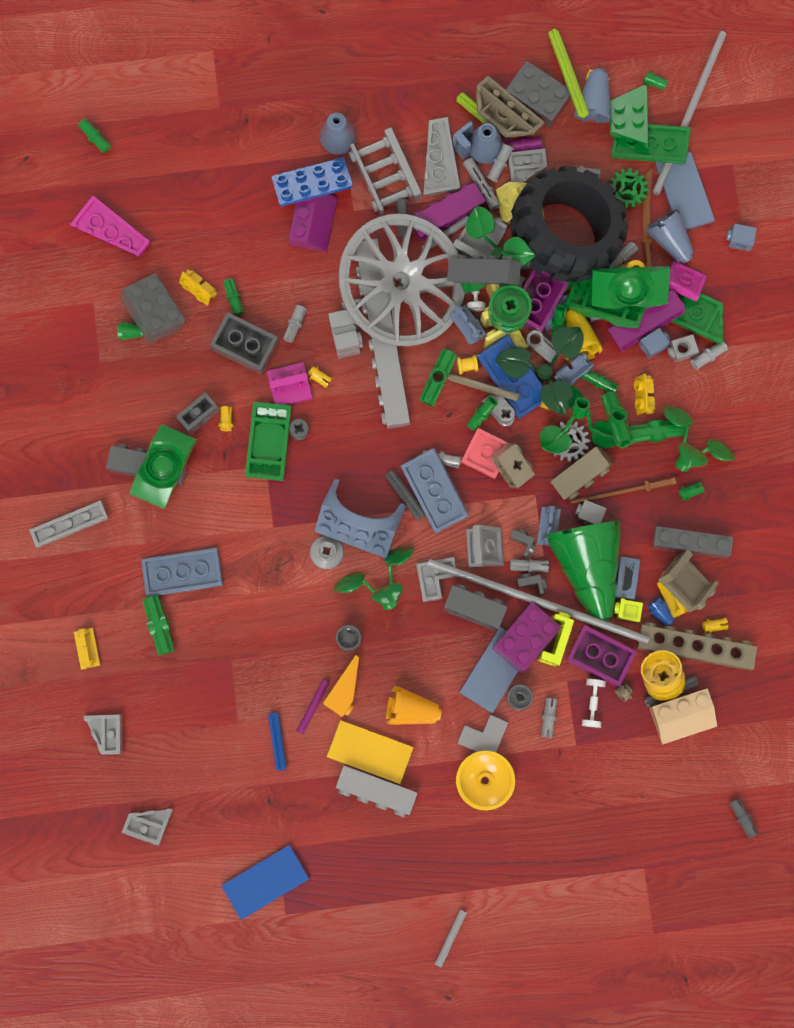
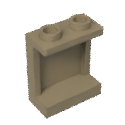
(687, 582)

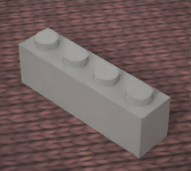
(376, 790)

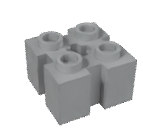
(344, 334)

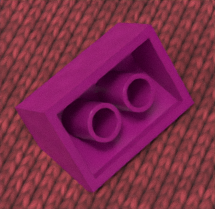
(313, 223)
(544, 297)

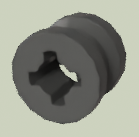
(297, 432)

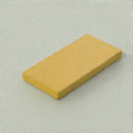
(370, 752)

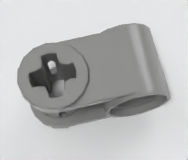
(502, 408)

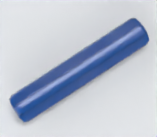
(277, 742)

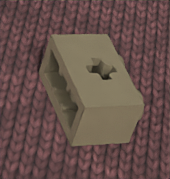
(504, 462)

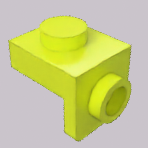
(628, 610)

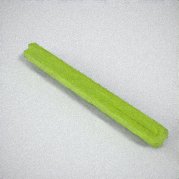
(568, 73)

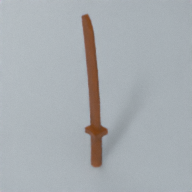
(647, 240)
(648, 486)

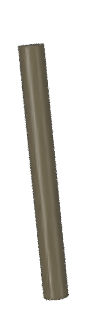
(484, 387)

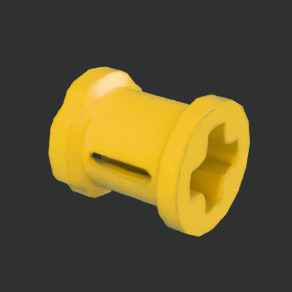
(467, 364)

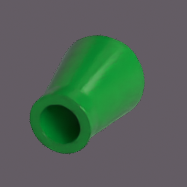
(128, 331)

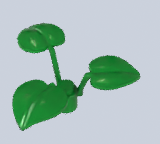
(482, 223)
(556, 441)
(689, 455)
(387, 595)

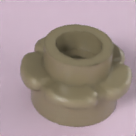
(624, 692)

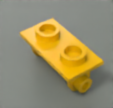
(190, 282)
(643, 386)
(673, 604)
(86, 648)

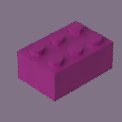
(526, 638)
(601, 656)

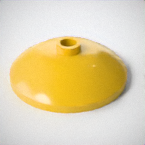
(500, 783)

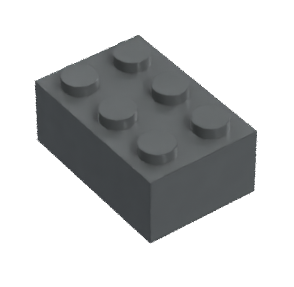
(539, 93)
(152, 308)
(244, 343)
(475, 607)

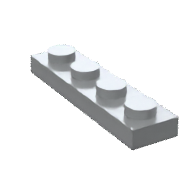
(68, 524)

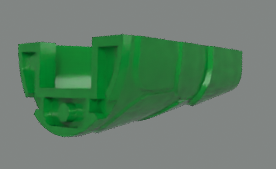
(590, 564)

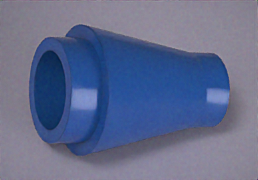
(661, 611)

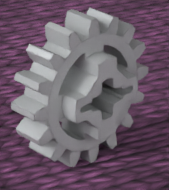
(576, 444)

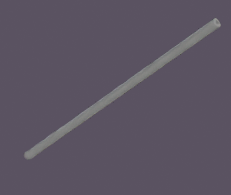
(538, 601)

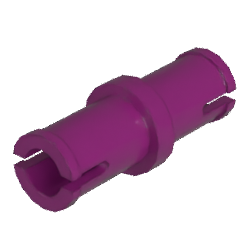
(525, 144)

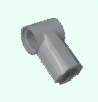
(543, 348)

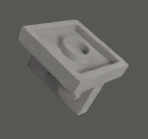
(484, 546)

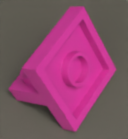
(289, 384)

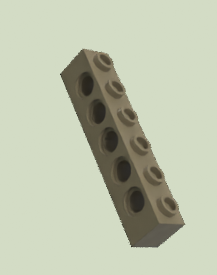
(746, 657)

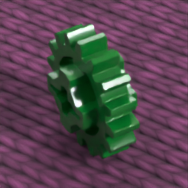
(633, 181)

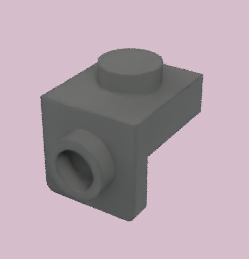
(520, 536)
(528, 580)

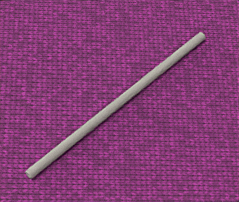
(693, 103)

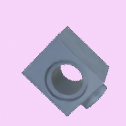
(741, 237)
(654, 343)

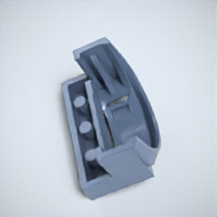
(365, 533)

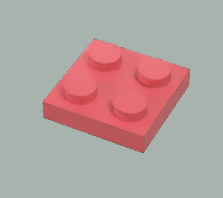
(479, 453)

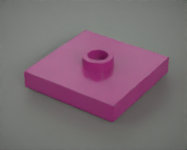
(686, 280)

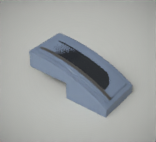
(627, 578)

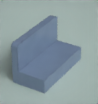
(461, 143)

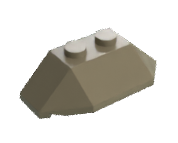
(505, 111)

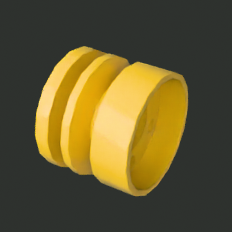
(663, 675)

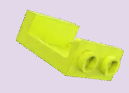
(554, 658)

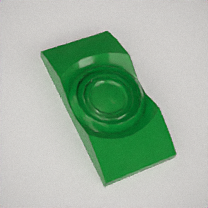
(630, 287)
(580, 302)
(268, 441)
(162, 466)

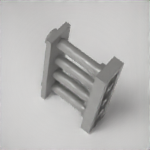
(397, 157)

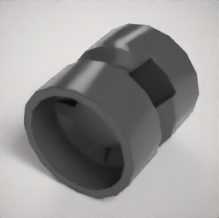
(348, 638)
(519, 697)

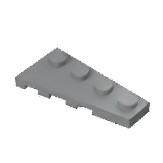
(441, 167)

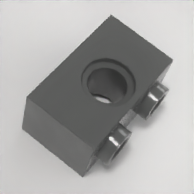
(198, 413)

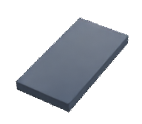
(686, 193)
(435, 490)
(182, 572)
(489, 678)

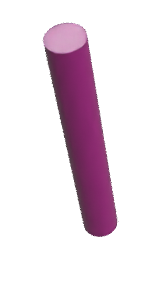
(312, 707)

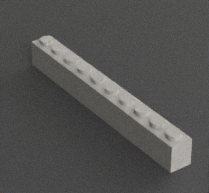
(386, 355)

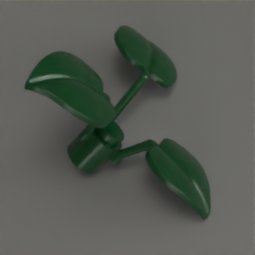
(556, 395)

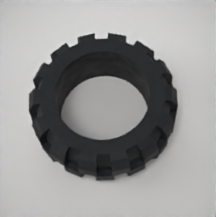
(592, 200)

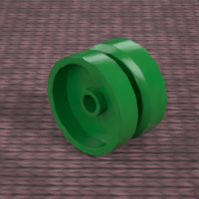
(509, 297)

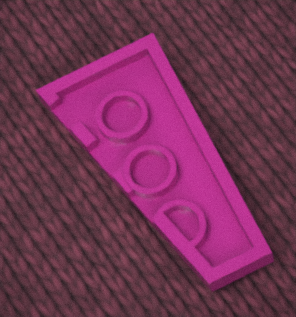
(108, 226)

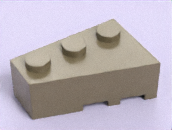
(583, 473)

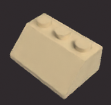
(684, 716)

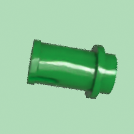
(655, 81)
(687, 492)

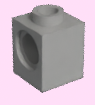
(690, 345)
(590, 513)

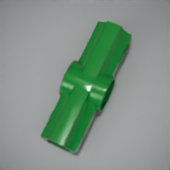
(443, 367)
(616, 419)
(655, 431)
(158, 625)

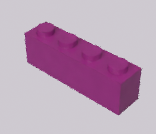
(451, 209)
(652, 319)

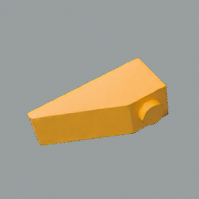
(343, 693)

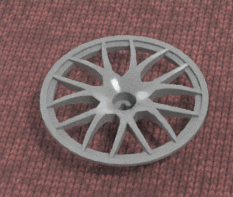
(408, 275)

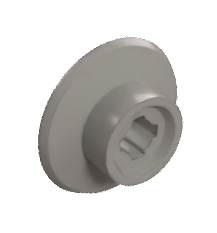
(324, 561)

